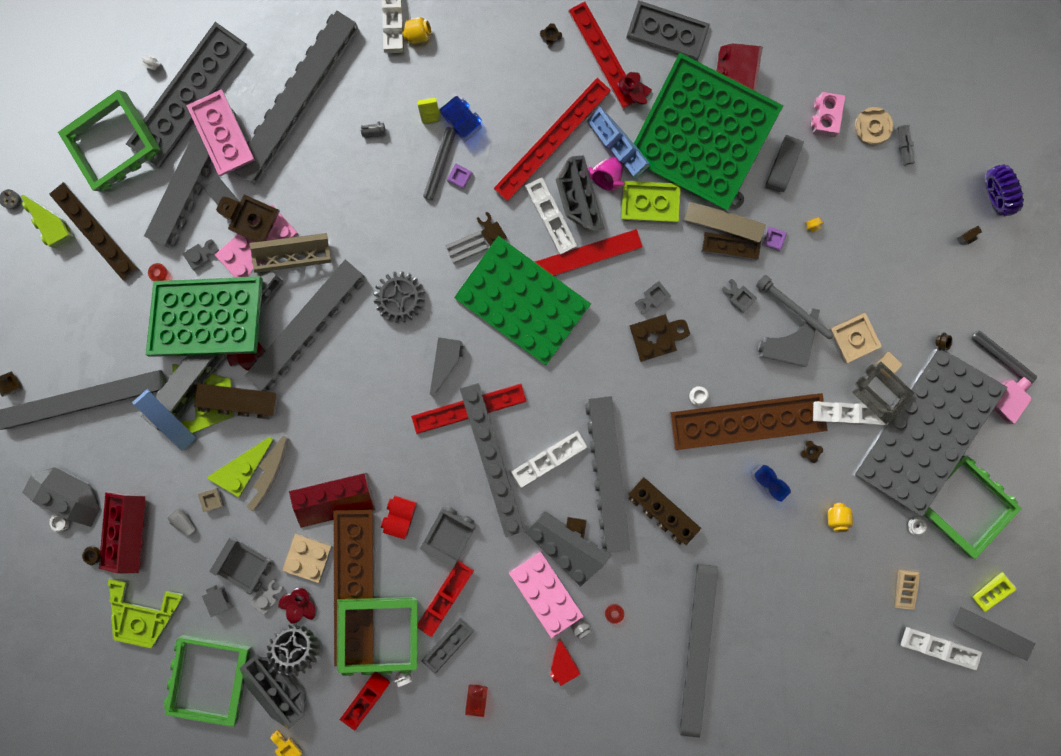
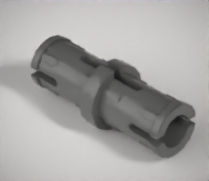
(906, 145)

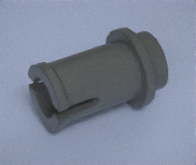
(373, 129)

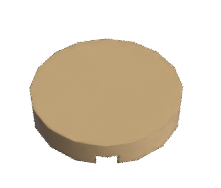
(873, 126)

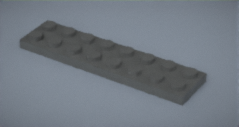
(193, 82)

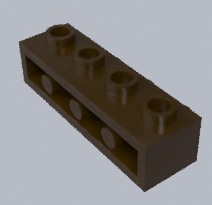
(234, 400)
(663, 510)

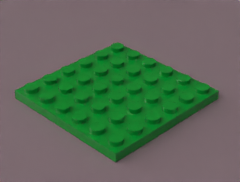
(706, 130)

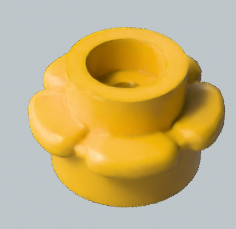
(814, 224)

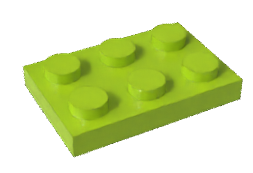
(650, 201)

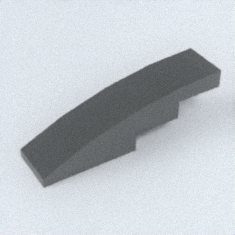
(994, 633)

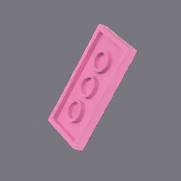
(220, 132)
(237, 252)
(546, 595)

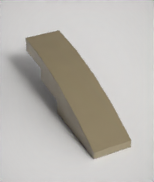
(724, 222)
(271, 467)

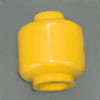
(417, 30)
(840, 518)

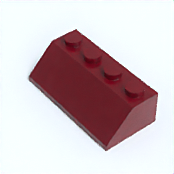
(740, 63)
(318, 502)
(122, 532)

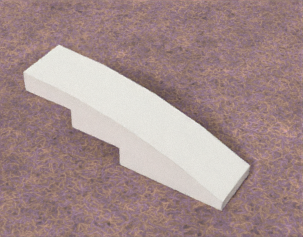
(392, 26)
(550, 215)
(845, 413)
(548, 459)
(941, 648)

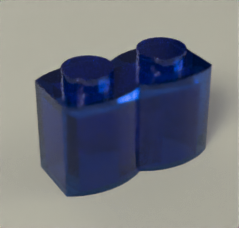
(767, 478)

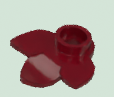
(634, 88)
(246, 361)
(297, 608)

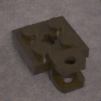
(241, 212)
(667, 336)

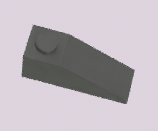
(446, 358)

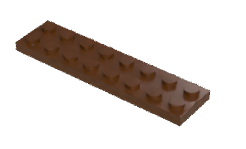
(745, 422)
(354, 581)

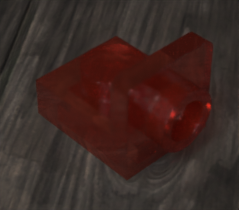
(476, 700)

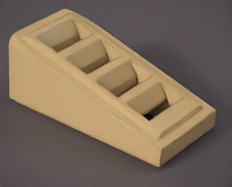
(899, 588)

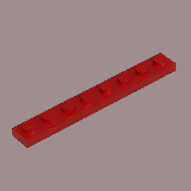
(552, 139)

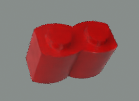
(399, 517)

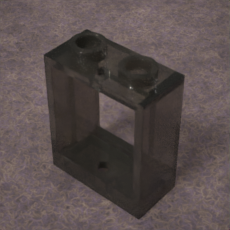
(873, 401)

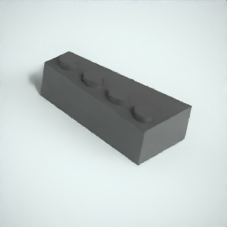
(567, 548)

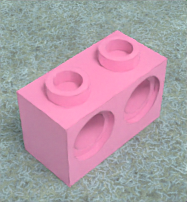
(832, 115)

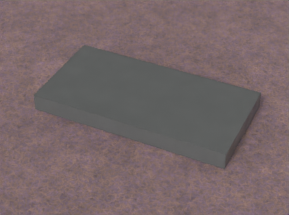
(667, 30)

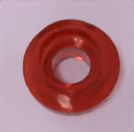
(163, 272)
(614, 607)

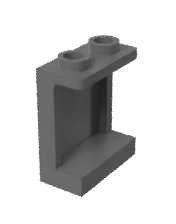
(448, 536)
(242, 565)

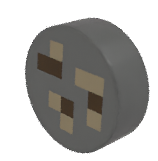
(9, 199)

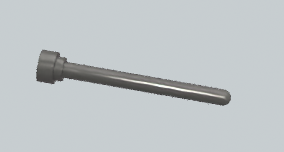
(766, 285)

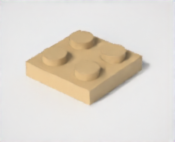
(855, 338)
(307, 558)

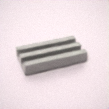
(465, 239)

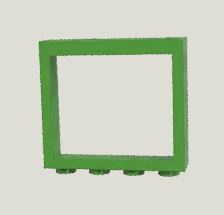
(93, 115)
(992, 532)
(376, 603)
(174, 682)

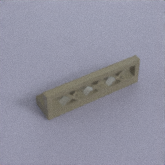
(290, 249)

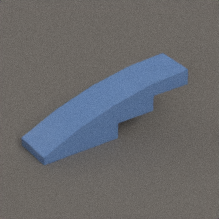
(618, 142)
(164, 420)

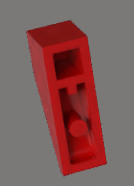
(365, 700)

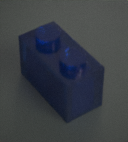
(461, 118)

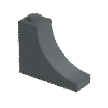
(792, 349)

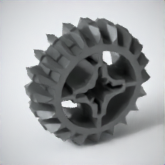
(390, 298)
(298, 659)

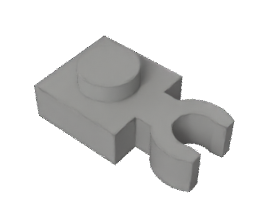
(265, 598)

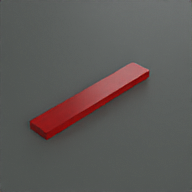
(600, 50)
(591, 253)
(457, 412)

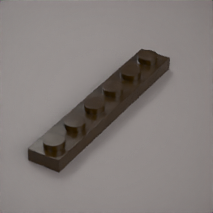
(93, 231)

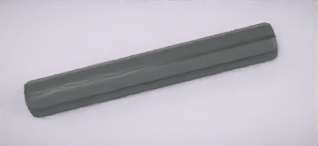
(439, 163)
(1003, 356)

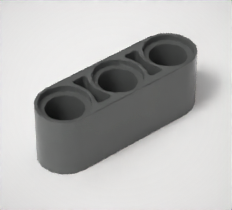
(784, 163)

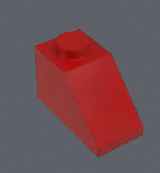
(563, 665)

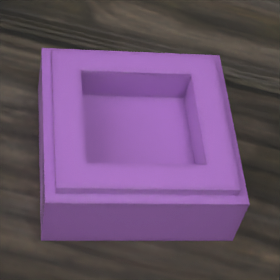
(459, 176)
(774, 238)

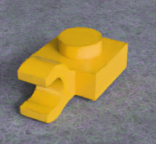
(285, 748)

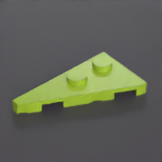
(238, 472)

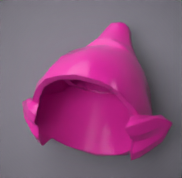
(607, 174)

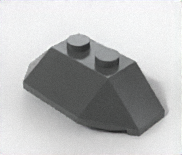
(578, 194)
(63, 495)
(276, 693)

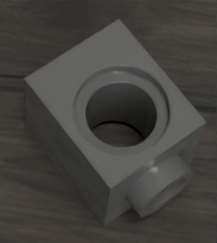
(216, 600)

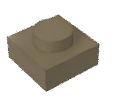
(210, 500)

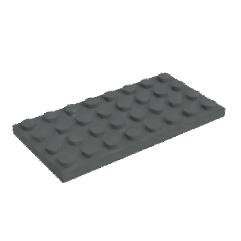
(931, 432)

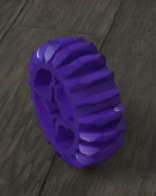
(1004, 190)

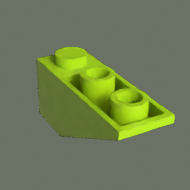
(52, 227)

